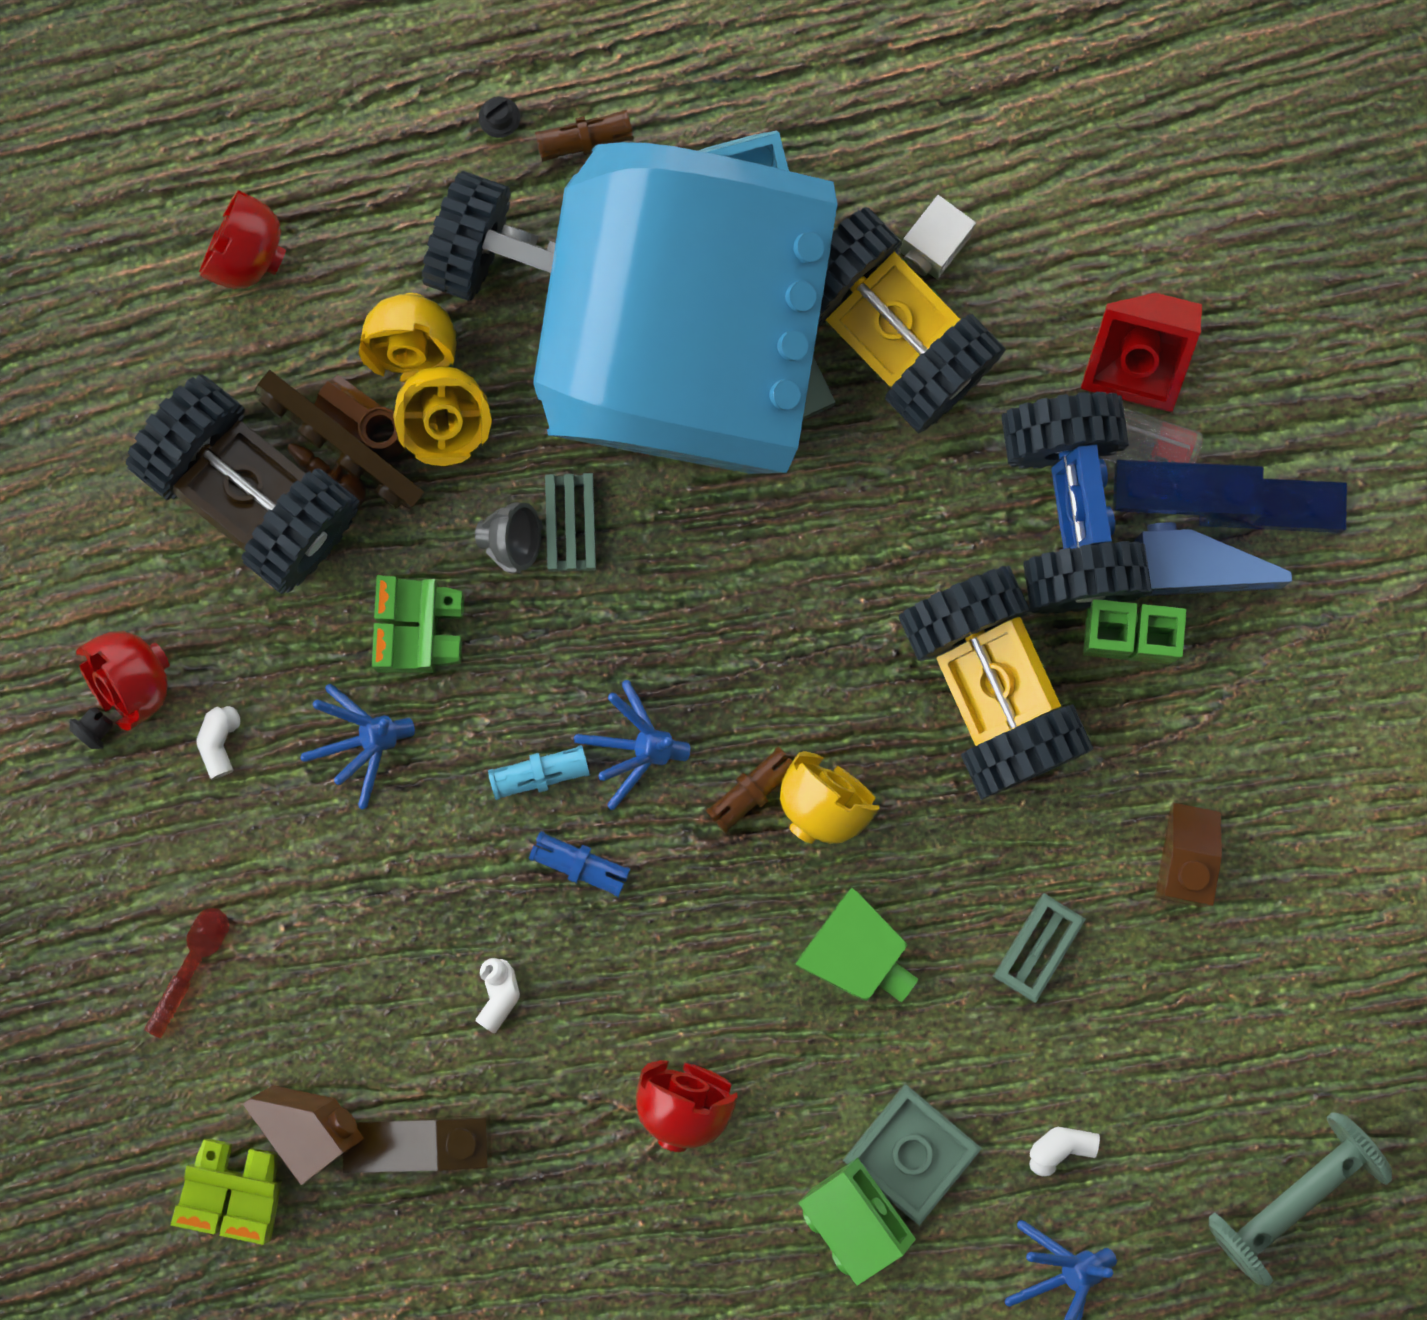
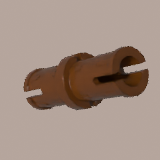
(584, 135)
(750, 790)

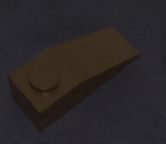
(421, 1145)

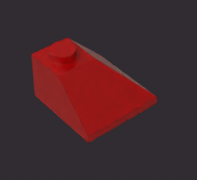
(1144, 349)

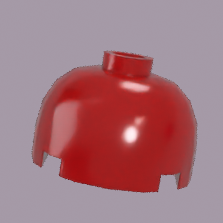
(243, 245)
(125, 675)
(683, 1107)

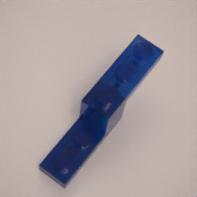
(1229, 496)

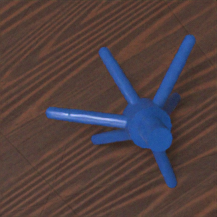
(374, 735)
(650, 746)
(1078, 1271)

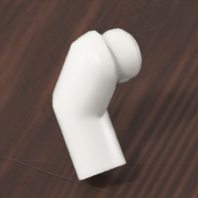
(211, 740)
(502, 992)

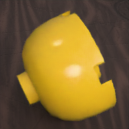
(407, 336)
(441, 416)
(824, 801)

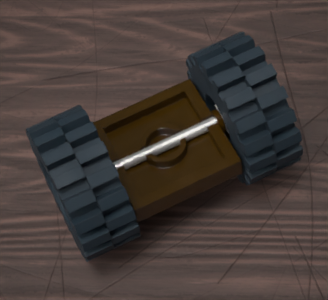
(241, 483)

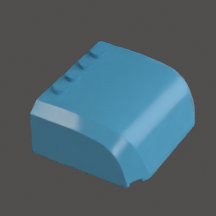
(685, 306)

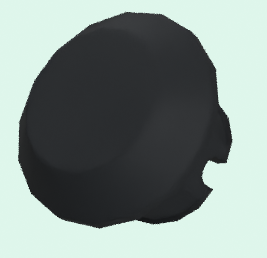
(499, 117)
(91, 728)

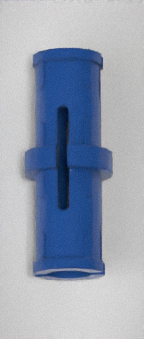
(579, 864)

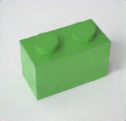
(856, 1222)

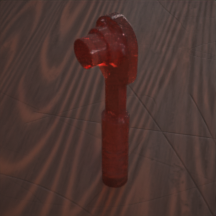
(203, 941)

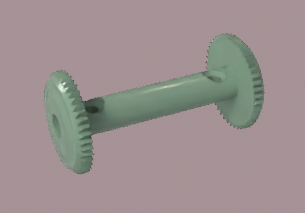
(1353, 1153)

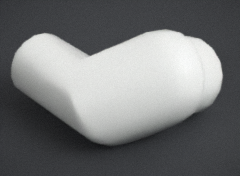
(1057, 1145)

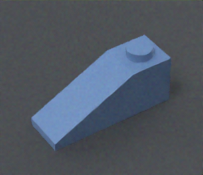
(1197, 563)

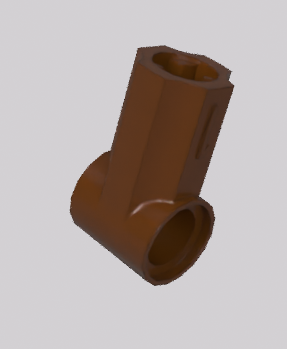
(358, 415)

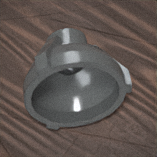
(511, 536)

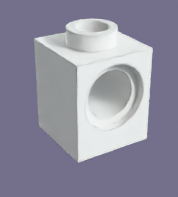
(936, 238)

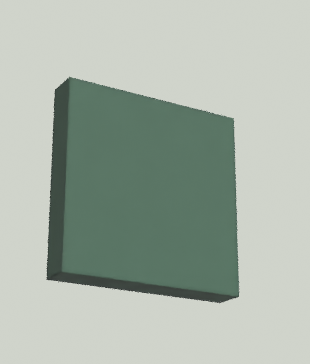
(913, 1153)

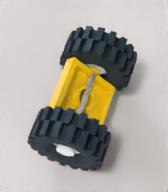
(901, 323)
(996, 680)

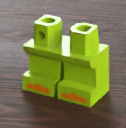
(227, 1200)

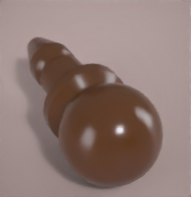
(306, 459)

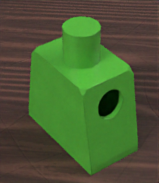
(858, 952)

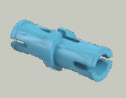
(538, 772)

